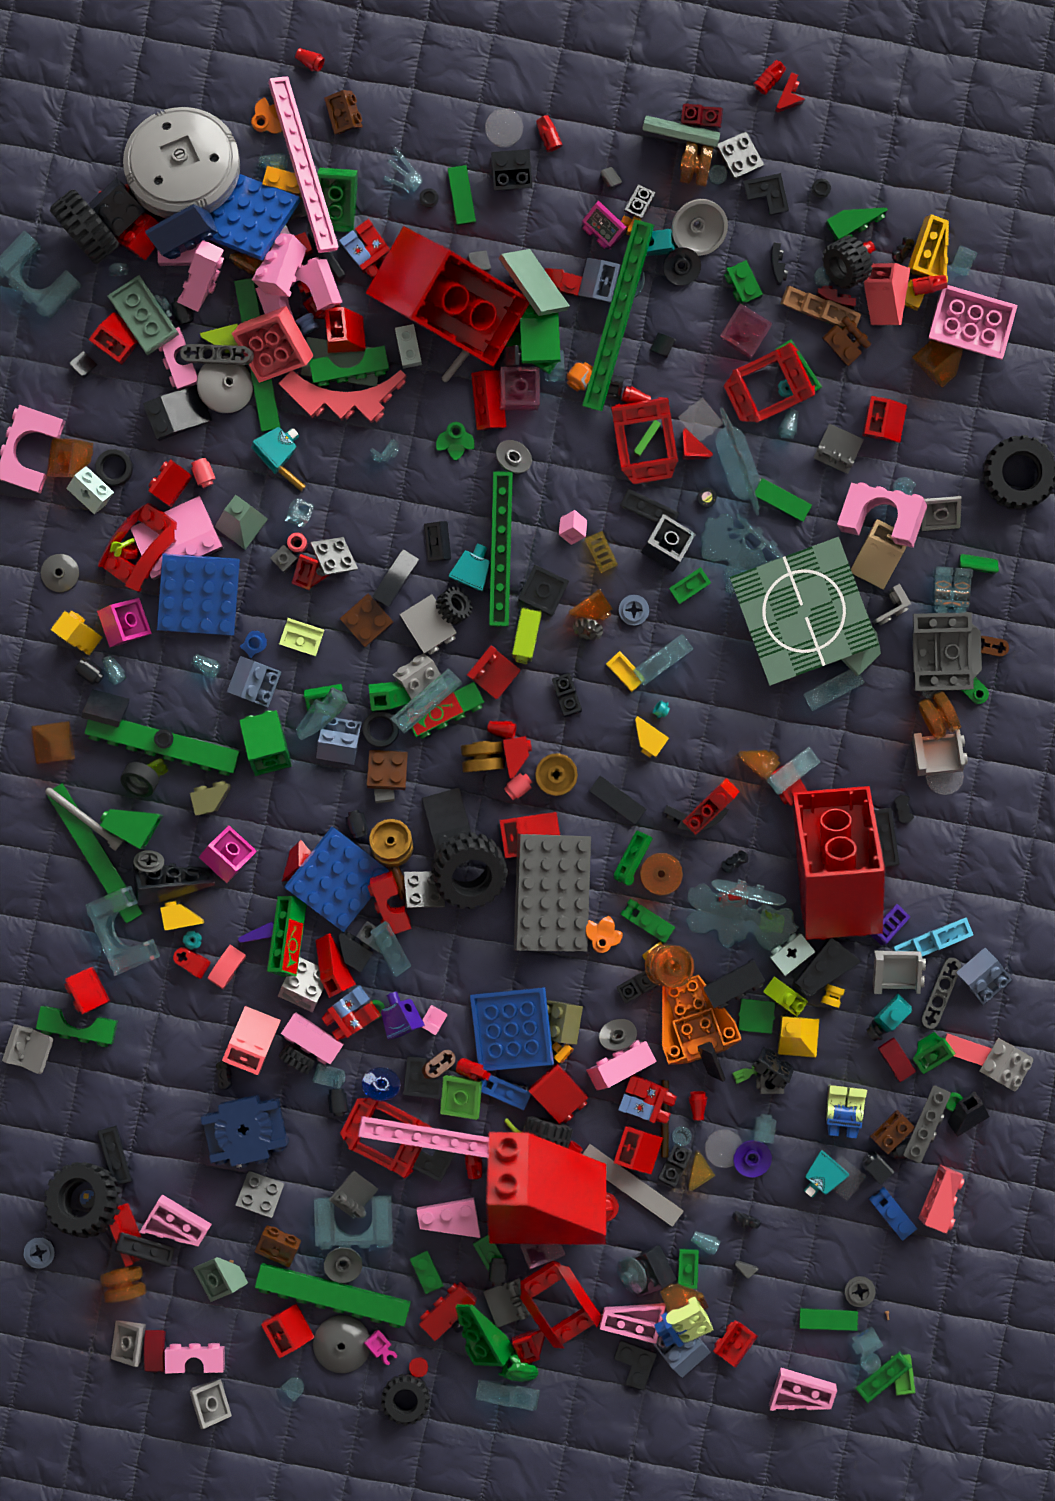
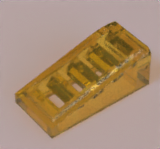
(608, 566)

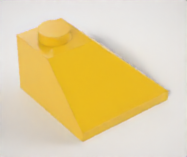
(798, 1036)

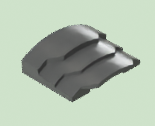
(945, 651)

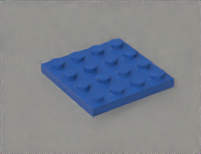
(253, 217)
(198, 594)
(335, 879)
(512, 1029)

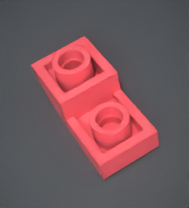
(226, 966)

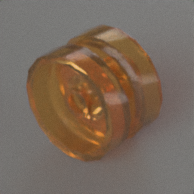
(696, 163)
(939, 716)
(671, 868)
(669, 966)
(122, 1282)

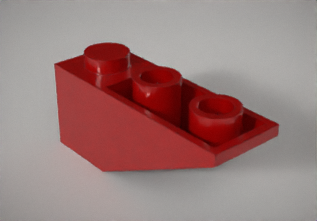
(711, 806)
(332, 967)

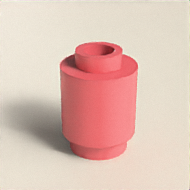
(203, 472)
(294, 537)
(518, 786)

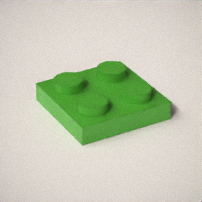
(461, 1097)

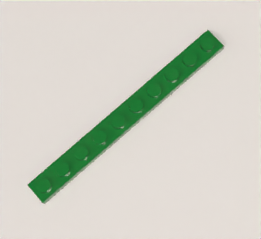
(618, 315)

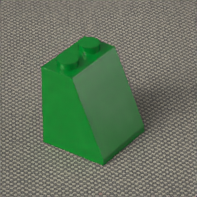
(265, 742)
(131, 825)

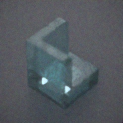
(963, 260)

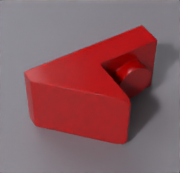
(787, 98)
(564, 281)

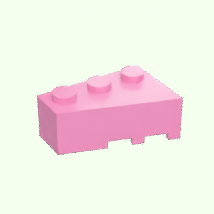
(202, 275)
(312, 1039)
(621, 1065)
(451, 1217)
(175, 1222)
(633, 1320)
(801, 1391)

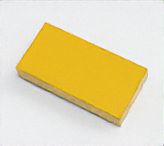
(624, 671)

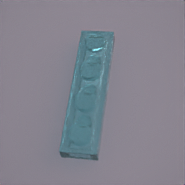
(426, 700)

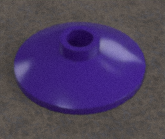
(756, 1166)

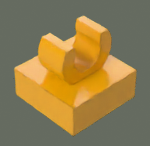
(628, 222)
(562, 1052)

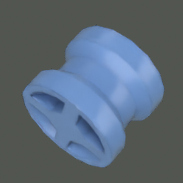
(307, 323)

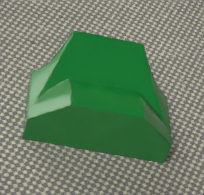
(932, 1052)

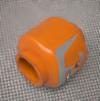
(579, 376)

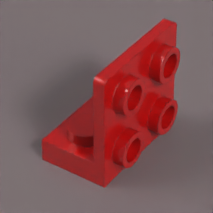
(493, 672)

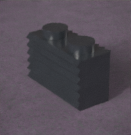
(877, 1167)

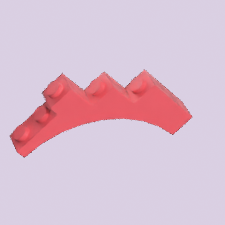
(367, 401)

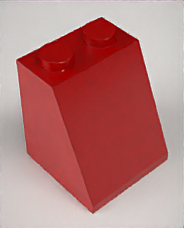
(558, 1094)

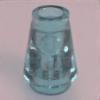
(274, 160)
(789, 424)
(206, 665)
(113, 670)
(706, 1242)

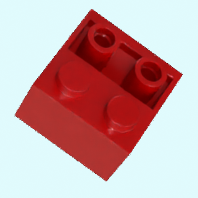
(135, 238)
(344, 330)
(114, 338)
(884, 419)
(169, 483)
(638, 1150)
(287, 1330)

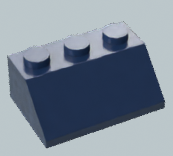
(182, 231)

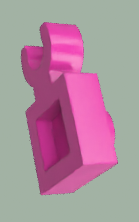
(379, 1346)

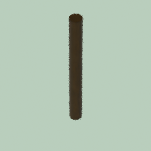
(665, 1127)

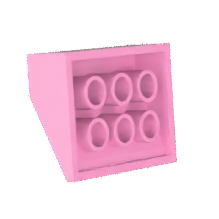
(972, 321)
(193, 535)

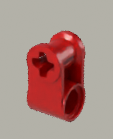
(194, 964)

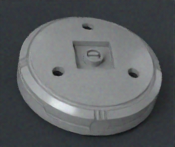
(181, 161)

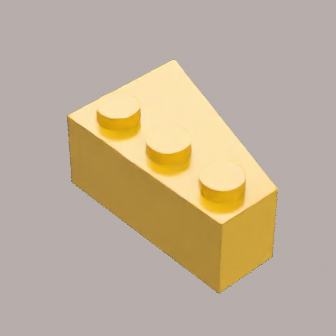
(931, 248)
(74, 631)

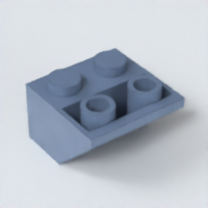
(599, 280)
(254, 681)
(339, 741)
(984, 976)
(683, 1358)

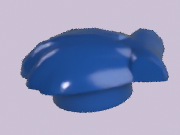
(254, 643)

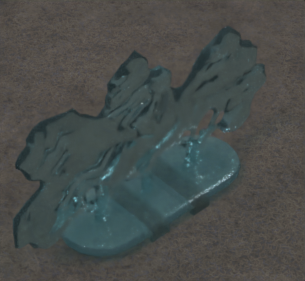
(737, 462)
(741, 558)
(735, 918)

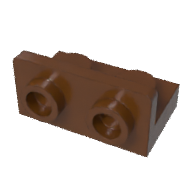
(343, 111)
(892, 1132)
(278, 1245)

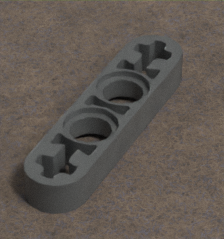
(217, 351)
(937, 991)

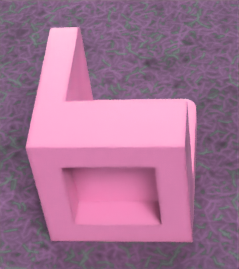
(573, 527)
(434, 1019)

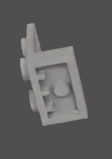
(897, 596)
(304, 988)

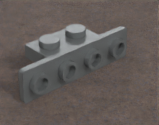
(926, 1125)

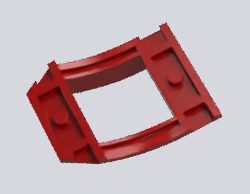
(794, 374)
(643, 412)
(123, 569)
(406, 1154)
(571, 1325)

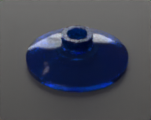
(381, 1077)

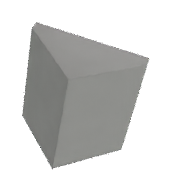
(942, 513)
(128, 1342)
(210, 1403)

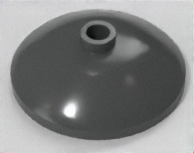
(343, 1330)

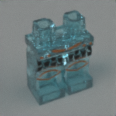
(951, 595)

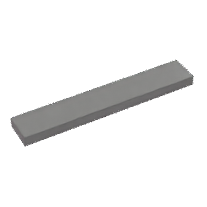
(636, 1188)

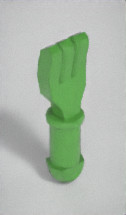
(744, 1074)

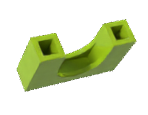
(526, 635)

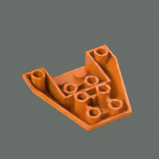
(692, 1021)

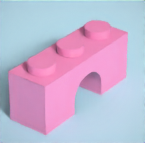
(182, 375)
(212, 1357)

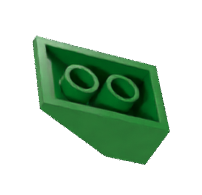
(340, 196)
(539, 337)

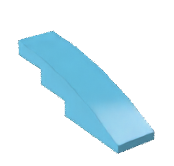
(937, 938)

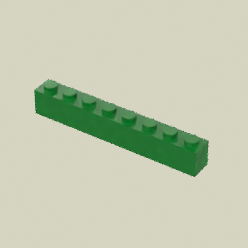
(501, 549)
(182, 748)
(332, 1294)

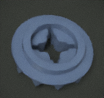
(640, 616)
(31, 1248)

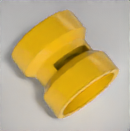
(834, 991)

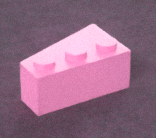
(280, 265)

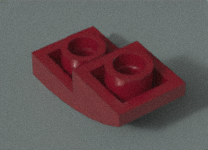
(702, 116)
(829, 293)
(896, 1059)
(154, 1351)

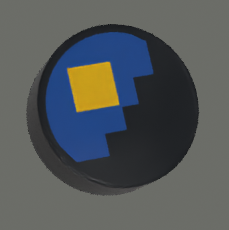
(87, 1198)

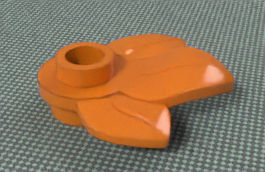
(269, 115)
(603, 931)

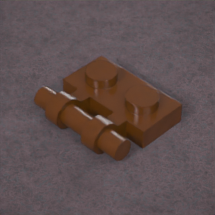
(842, 345)

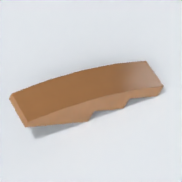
(817, 307)

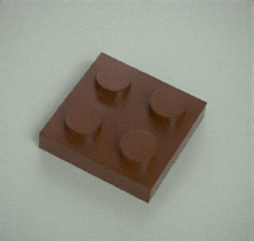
(366, 620)
(387, 770)

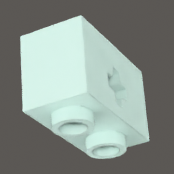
(408, 346)
(90, 490)
(802, 952)

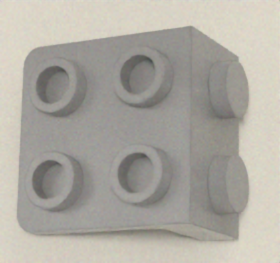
(417, 675)
(28, 1049)
(1007, 1064)

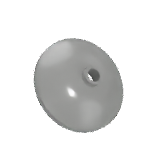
(707, 234)
(217, 393)

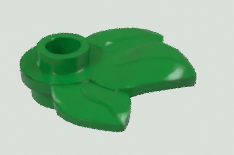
(455, 443)

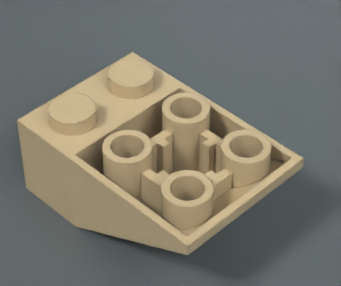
(878, 555)

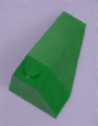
(484, 1341)

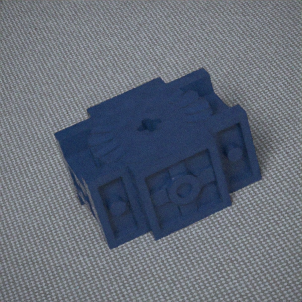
(230, 1142)

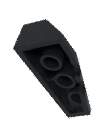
(170, 883)

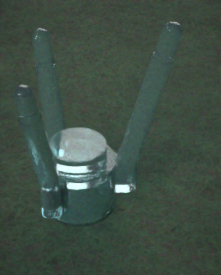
(412, 181)

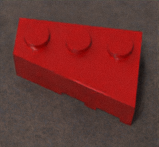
(444, 1313)

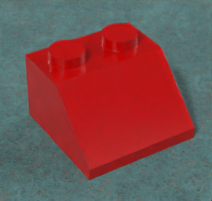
(516, 753)

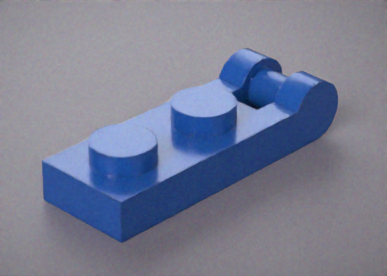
(506, 1092)
(893, 1214)

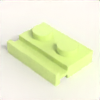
(301, 637)

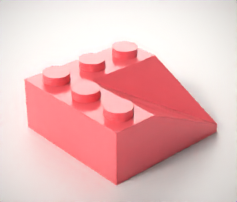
(275, 344)
(941, 1199)

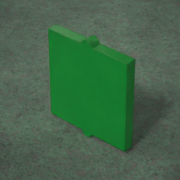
(756, 1016)

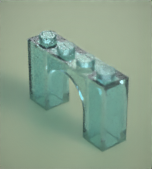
(49, 299)
(103, 914)
(329, 1234)

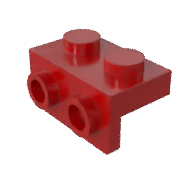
(735, 1343)

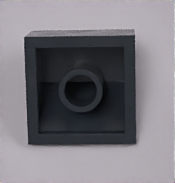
(668, 543)

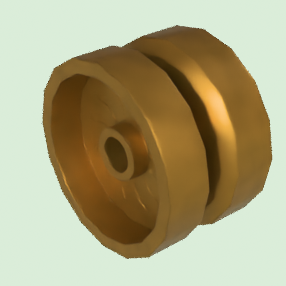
(482, 756)
(564, 766)
(391, 843)

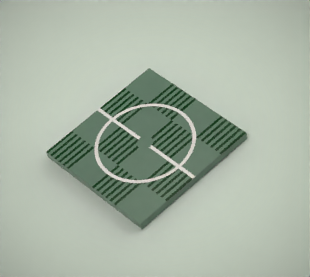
(804, 611)

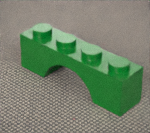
(373, 362)
(52, 1020)

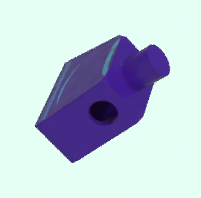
(400, 1017)

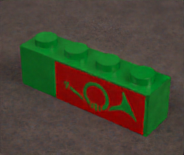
(450, 708)
(287, 936)

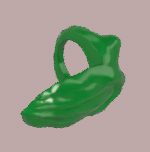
(519, 1371)

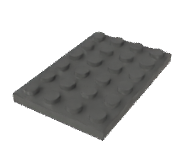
(552, 892)

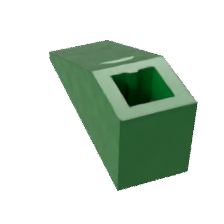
(854, 220)
(387, 695)

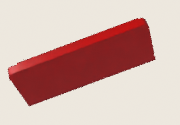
(486, 400)
(125, 1223)

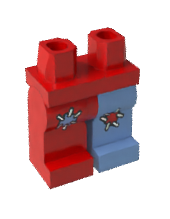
(366, 256)
(347, 1018)
(654, 1098)

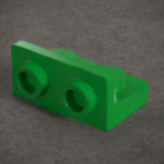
(743, 282)

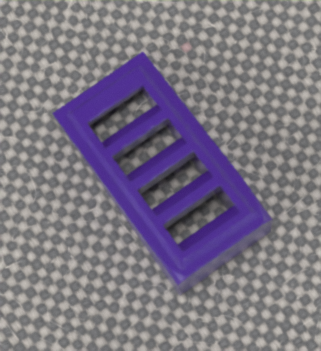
(260, 933)
(880, 938)

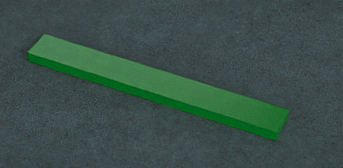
(264, 390)
(93, 852)

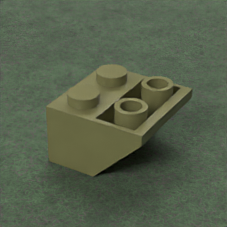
(209, 799)
(564, 1021)

